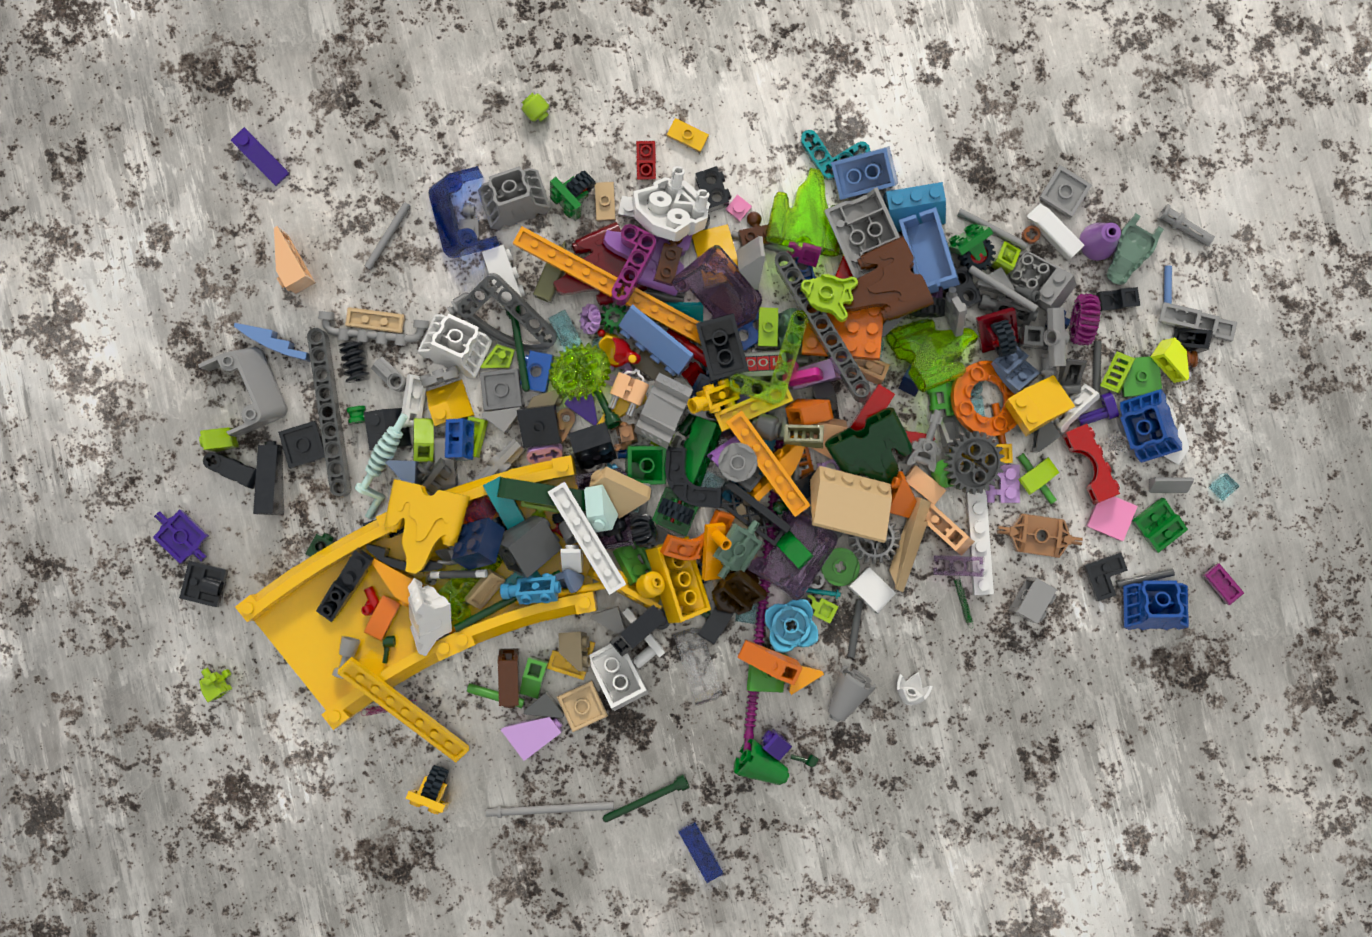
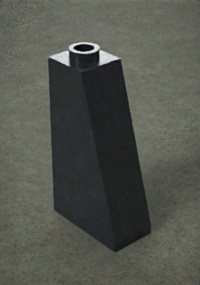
(269, 480)

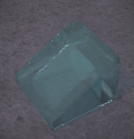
(1224, 486)
(748, 617)

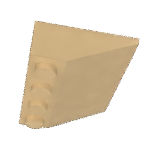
(850, 503)

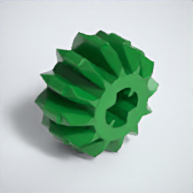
(608, 314)

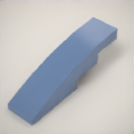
(268, 339)

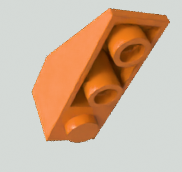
(771, 662)

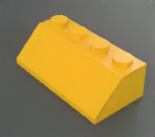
(684, 589)

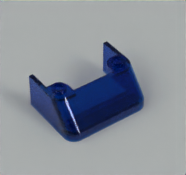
(455, 241)

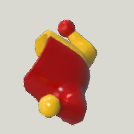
(617, 349)

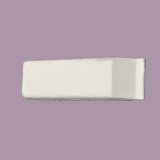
(1055, 231)

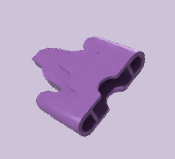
(613, 242)

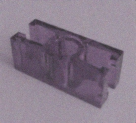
(953, 572)

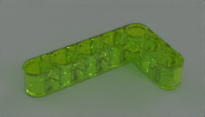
(786, 367)

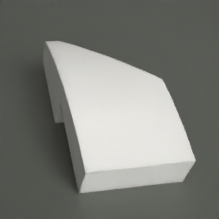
(1178, 456)

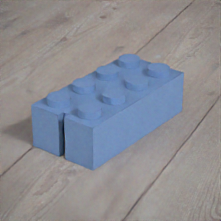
(930, 250)

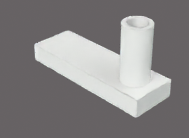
(650, 651)

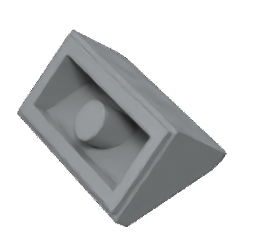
(1170, 484)

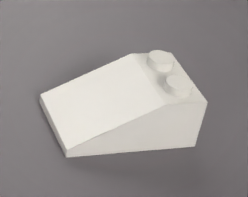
(617, 677)

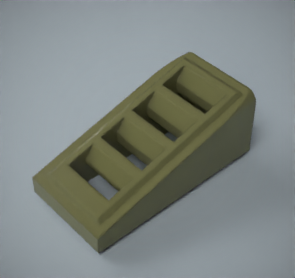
(811, 429)

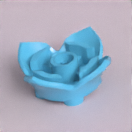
(786, 640)

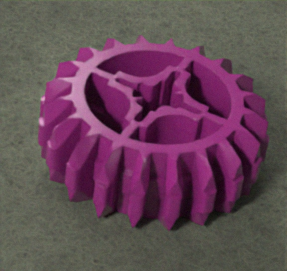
(1085, 319)

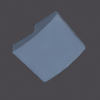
(1015, 370)

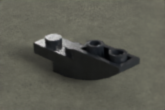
(345, 585)

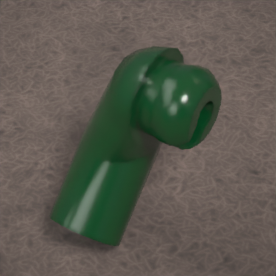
(779, 507)

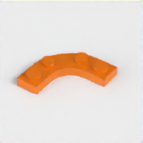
(693, 548)

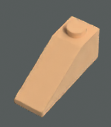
(948, 530)

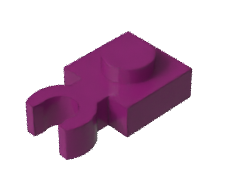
(807, 254)

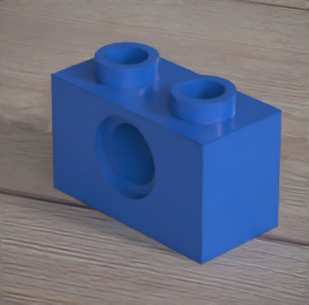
(540, 360)

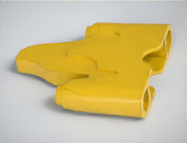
(425, 518)

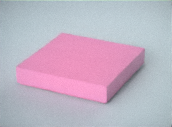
(1112, 517)

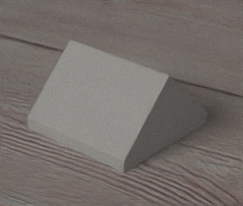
(751, 261)

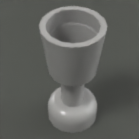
(347, 649)

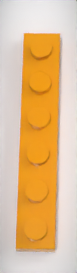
(768, 464)

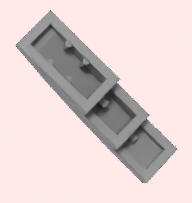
(1194, 319)

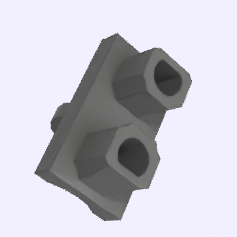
(438, 469)

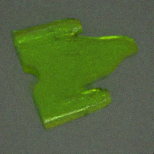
(806, 217)
(930, 352)

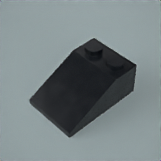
(722, 346)

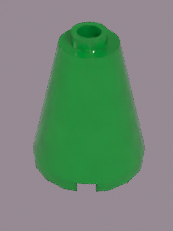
(760, 765)

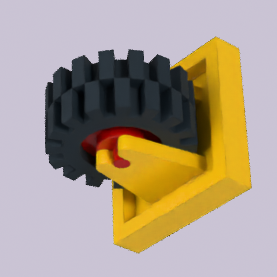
(431, 791)

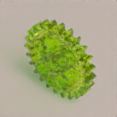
(596, 370)

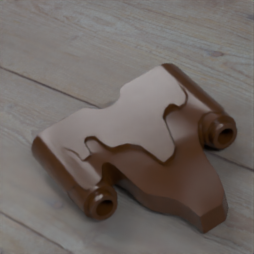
(890, 283)

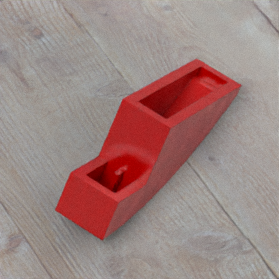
(878, 401)

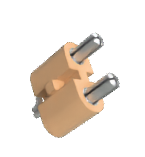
(628, 389)

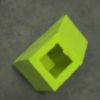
(423, 439)
(217, 440)

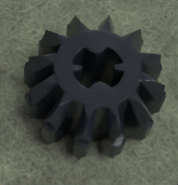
(643, 530)

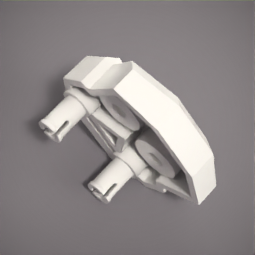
(671, 207)

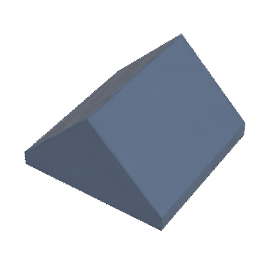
(405, 470)

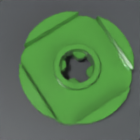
(845, 576)

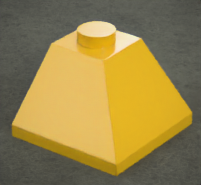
(449, 403)

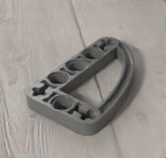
(510, 306)

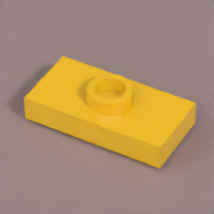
(687, 135)

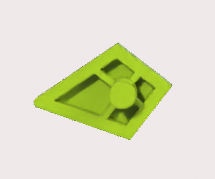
(499, 358)

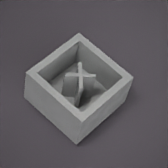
(1033, 600)

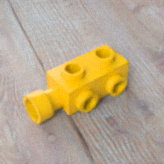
(711, 398)

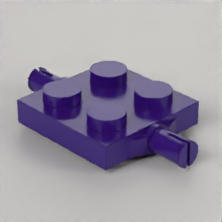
(180, 536)

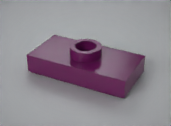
(1223, 584)

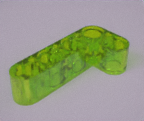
(457, 595)

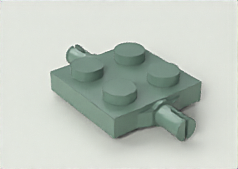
(742, 550)

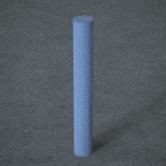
(1168, 284)

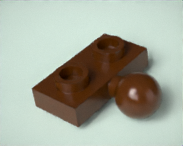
(747, 235)

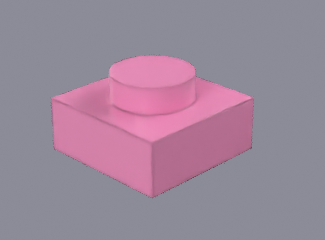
(738, 208)

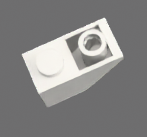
(572, 558)

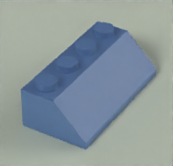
(656, 341)

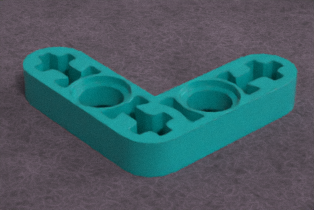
(826, 161)

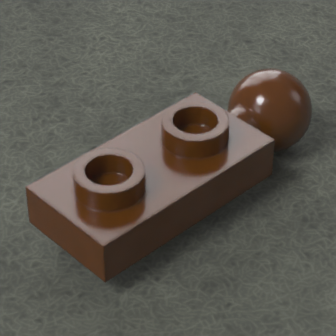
(668, 262)

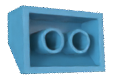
(914, 200)

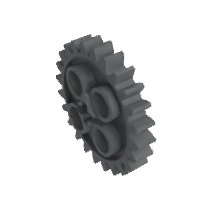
(965, 478)

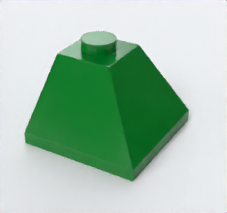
(646, 464)

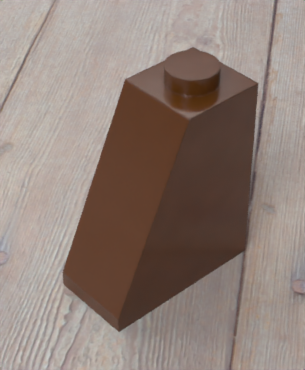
(508, 677)

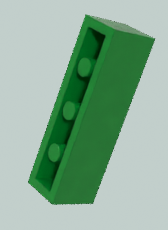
(700, 443)

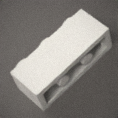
(499, 262)

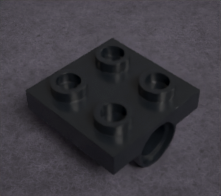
(203, 584)

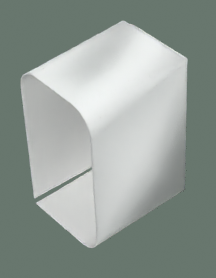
(871, 590)

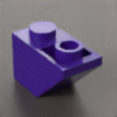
(775, 744)

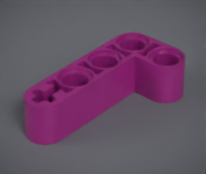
(630, 267)

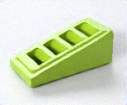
(1117, 389)

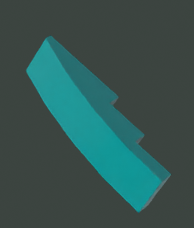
(506, 508)

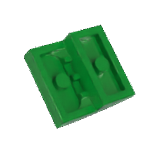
(1160, 525)

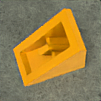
(806, 677)

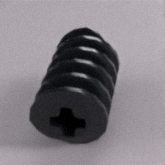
(353, 361)

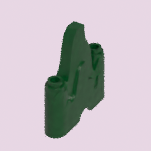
(870, 448)

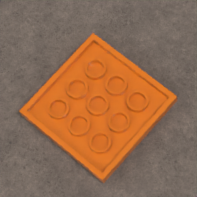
(859, 333)

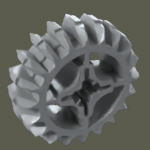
(873, 547)

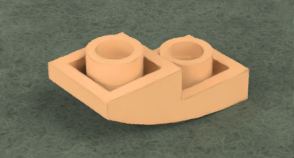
(924, 484)

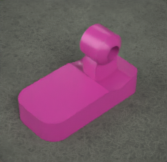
(803, 376)

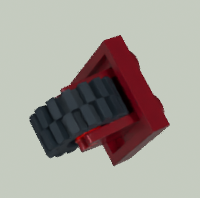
(998, 332)

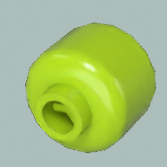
(535, 107)

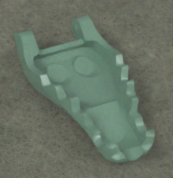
(1132, 250)

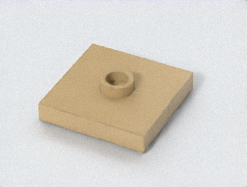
(582, 706)

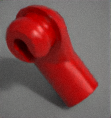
(371, 603)

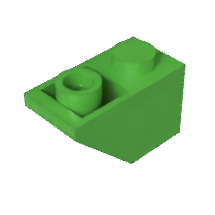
(533, 677)

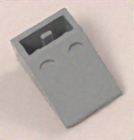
(1049, 279)

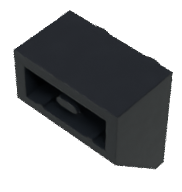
(592, 446)

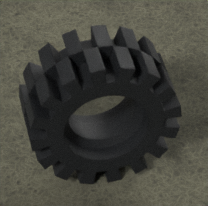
(935, 310)

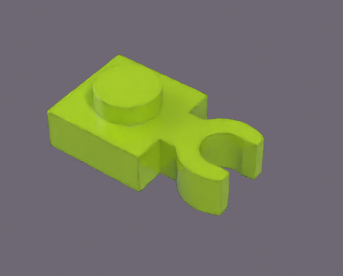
(823, 609)

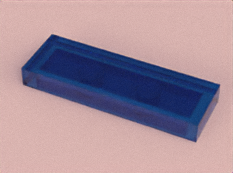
(701, 852)

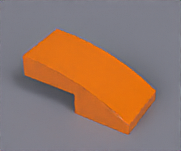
(382, 618)

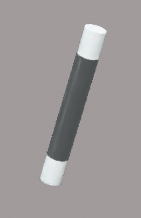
(458, 574)

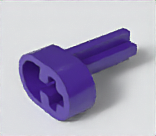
(1108, 411)

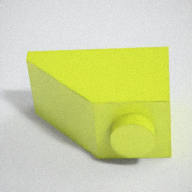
(1172, 359)

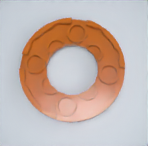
(964, 408)

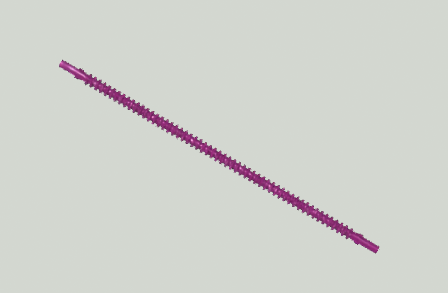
(760, 622)

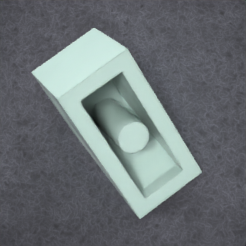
(599, 508)

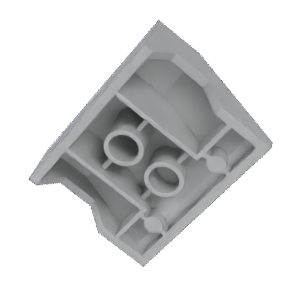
(861, 227)

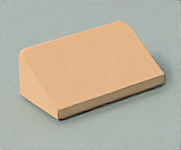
(872, 370)

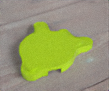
(829, 294)

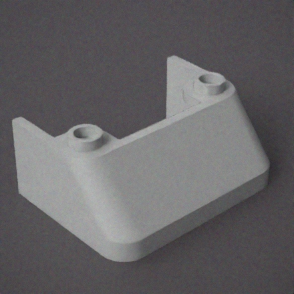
(260, 383)

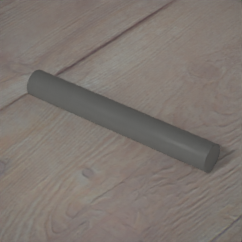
(1097, 366)
(1147, 577)
(855, 628)

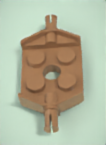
(1024, 535)

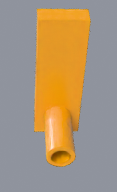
(713, 538)

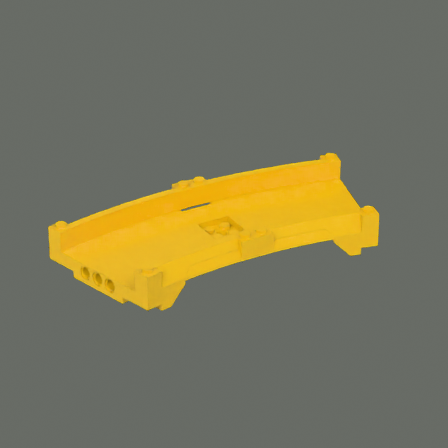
(312, 643)

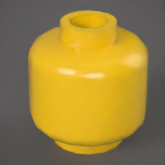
(650, 585)

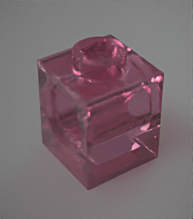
(480, 509)

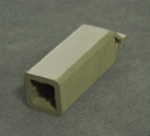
(544, 288)

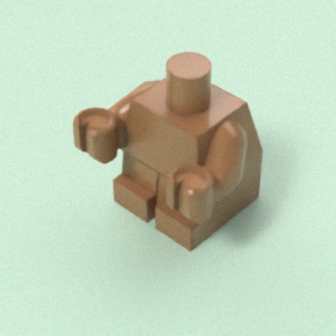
(627, 436)

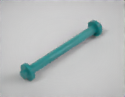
(824, 592)

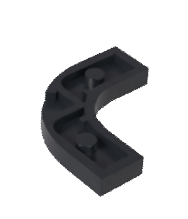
(682, 487)

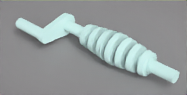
(382, 453)

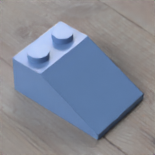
(864, 172)

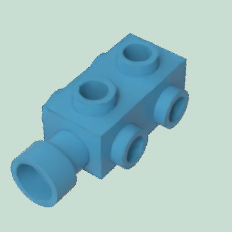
(533, 590)

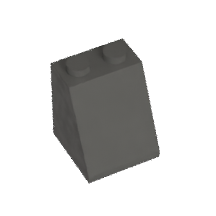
(528, 545)

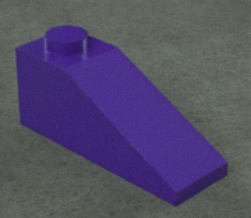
(259, 156)

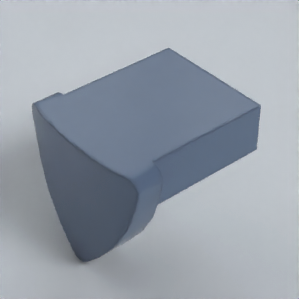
(570, 580)

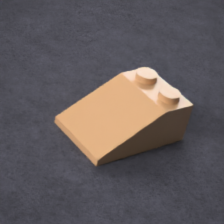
(289, 264)

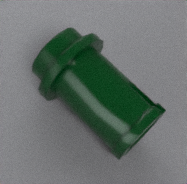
(685, 427)

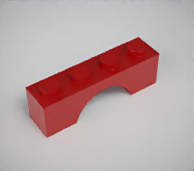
(1082, 441)

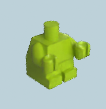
(214, 685)

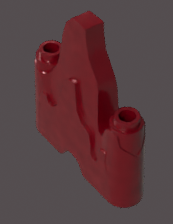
(600, 257)

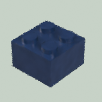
(478, 544)

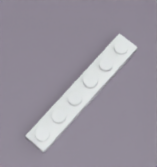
(979, 532)
(587, 538)

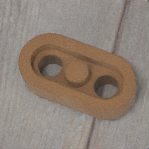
(565, 427)

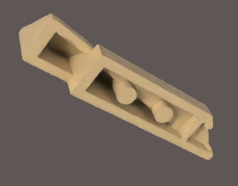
(909, 544)

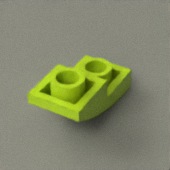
(1038, 475)

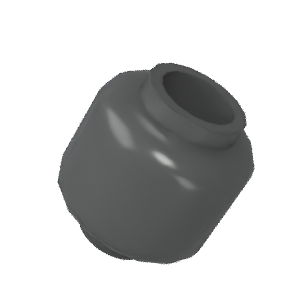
(767, 426)

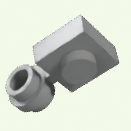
(469, 211)

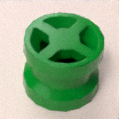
(356, 414)

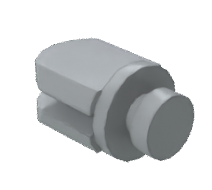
(454, 309)

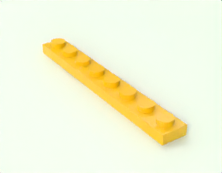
(403, 709)

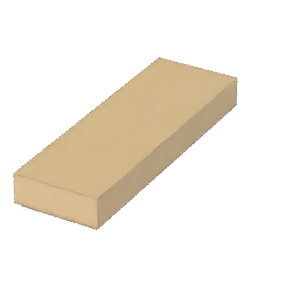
(375, 320)

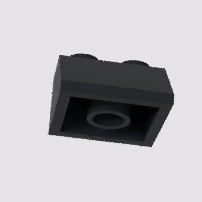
(378, 423)

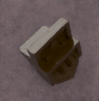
(738, 592)

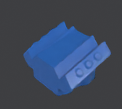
(1150, 426)
(1156, 605)

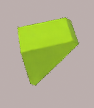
(1006, 257)

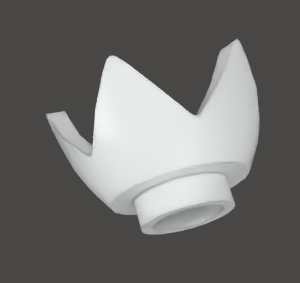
(911, 691)

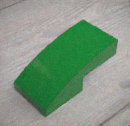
(794, 550)

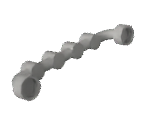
(364, 336)

